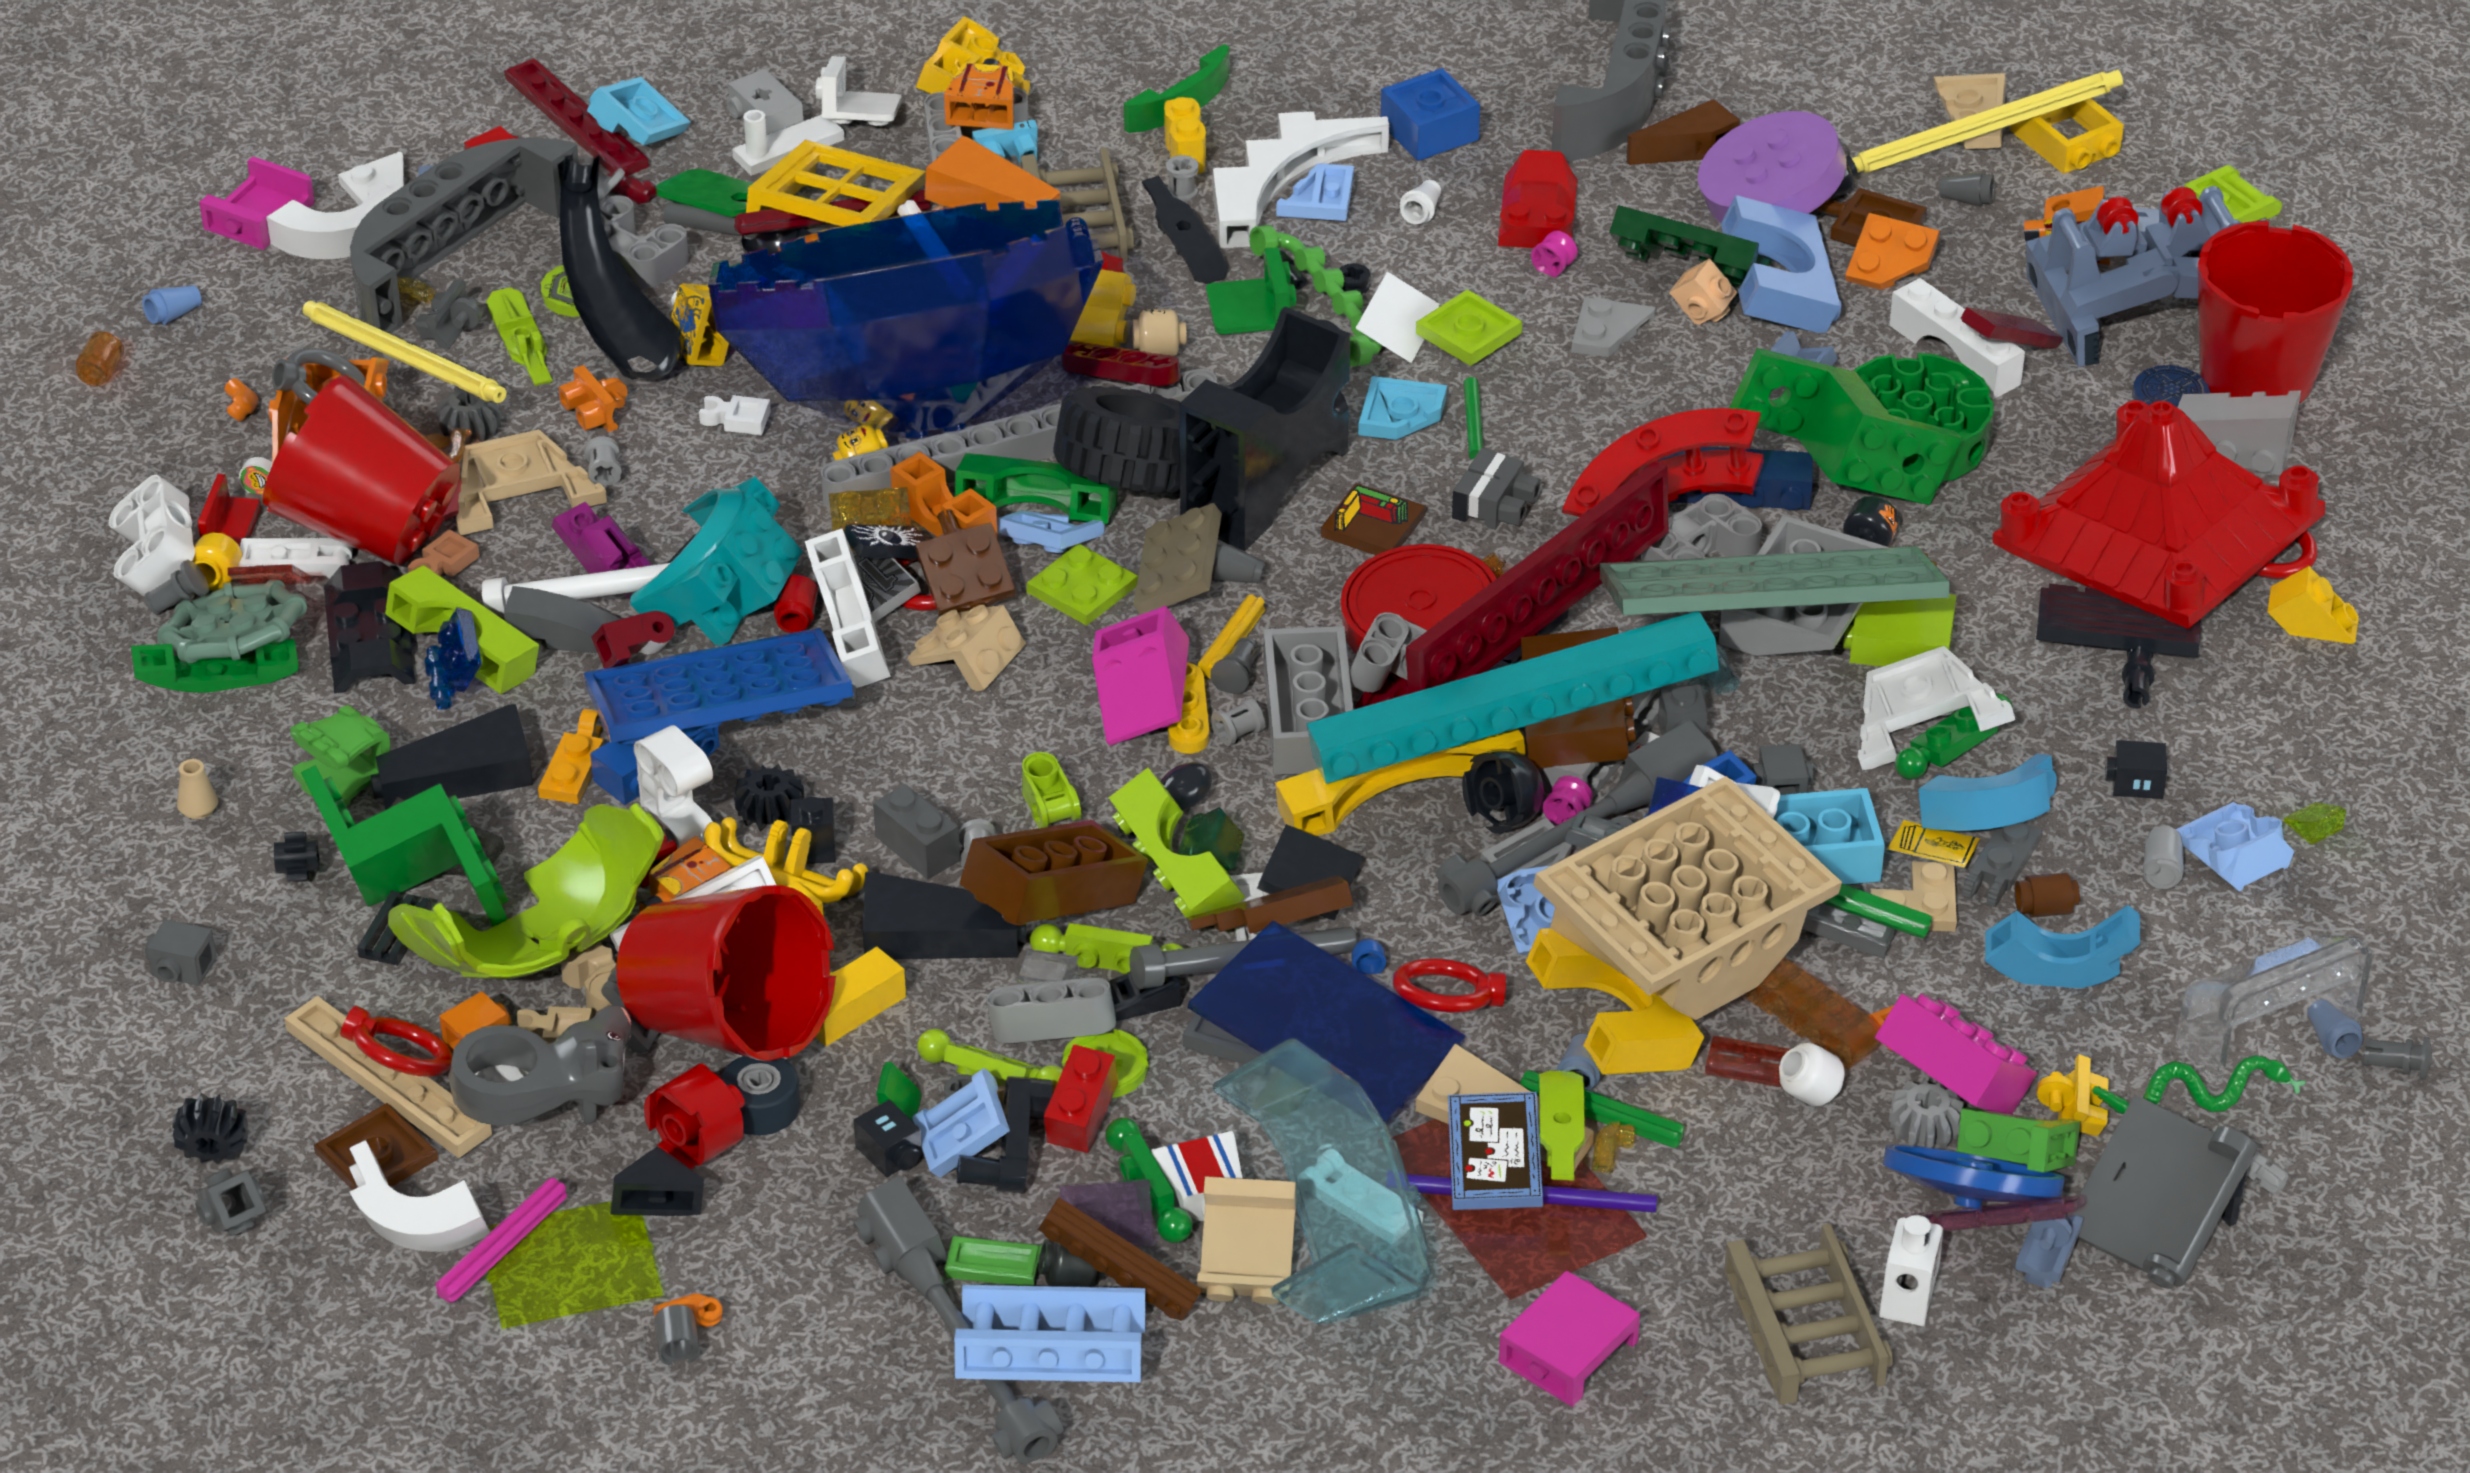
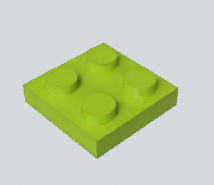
(1469, 327)
(1082, 584)

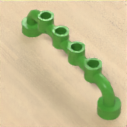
(1324, 280)

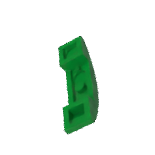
(1147, 108)
(162, 669)

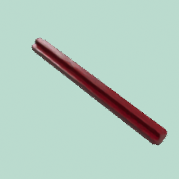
(779, 220)

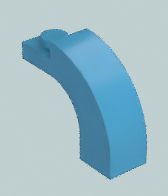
(1988, 801)
(2061, 960)

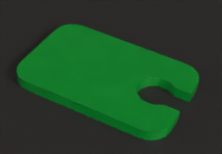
(706, 191)

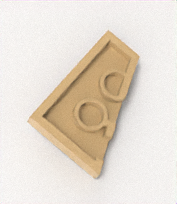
(1971, 95)

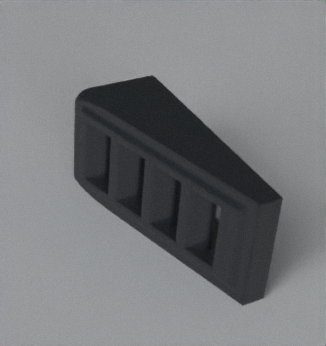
(1143, 1003)

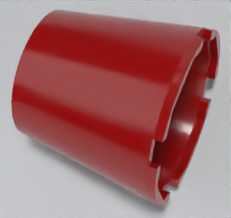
(2268, 307)
(361, 475)
(730, 970)

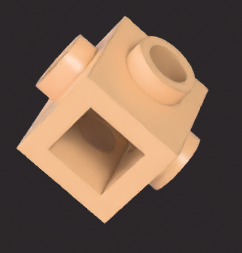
(1703, 293)

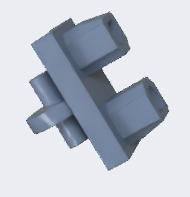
(2048, 1249)

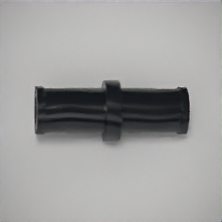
(2137, 677)

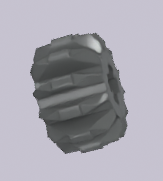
(467, 411)

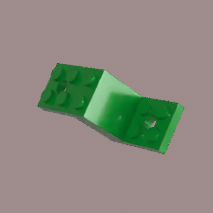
(1846, 426)
(408, 844)

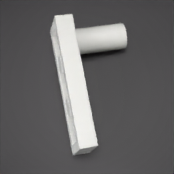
(765, 150)

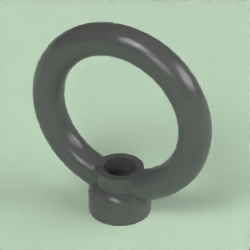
(290, 374)

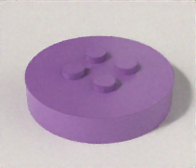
(1774, 159)

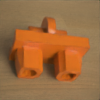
(593, 399)

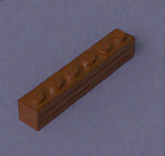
(1119, 1259)

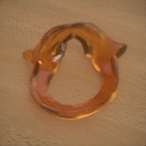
(457, 438)

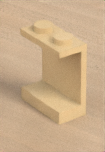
(1246, 1237)

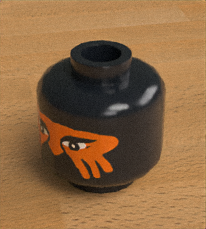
(1872, 520)

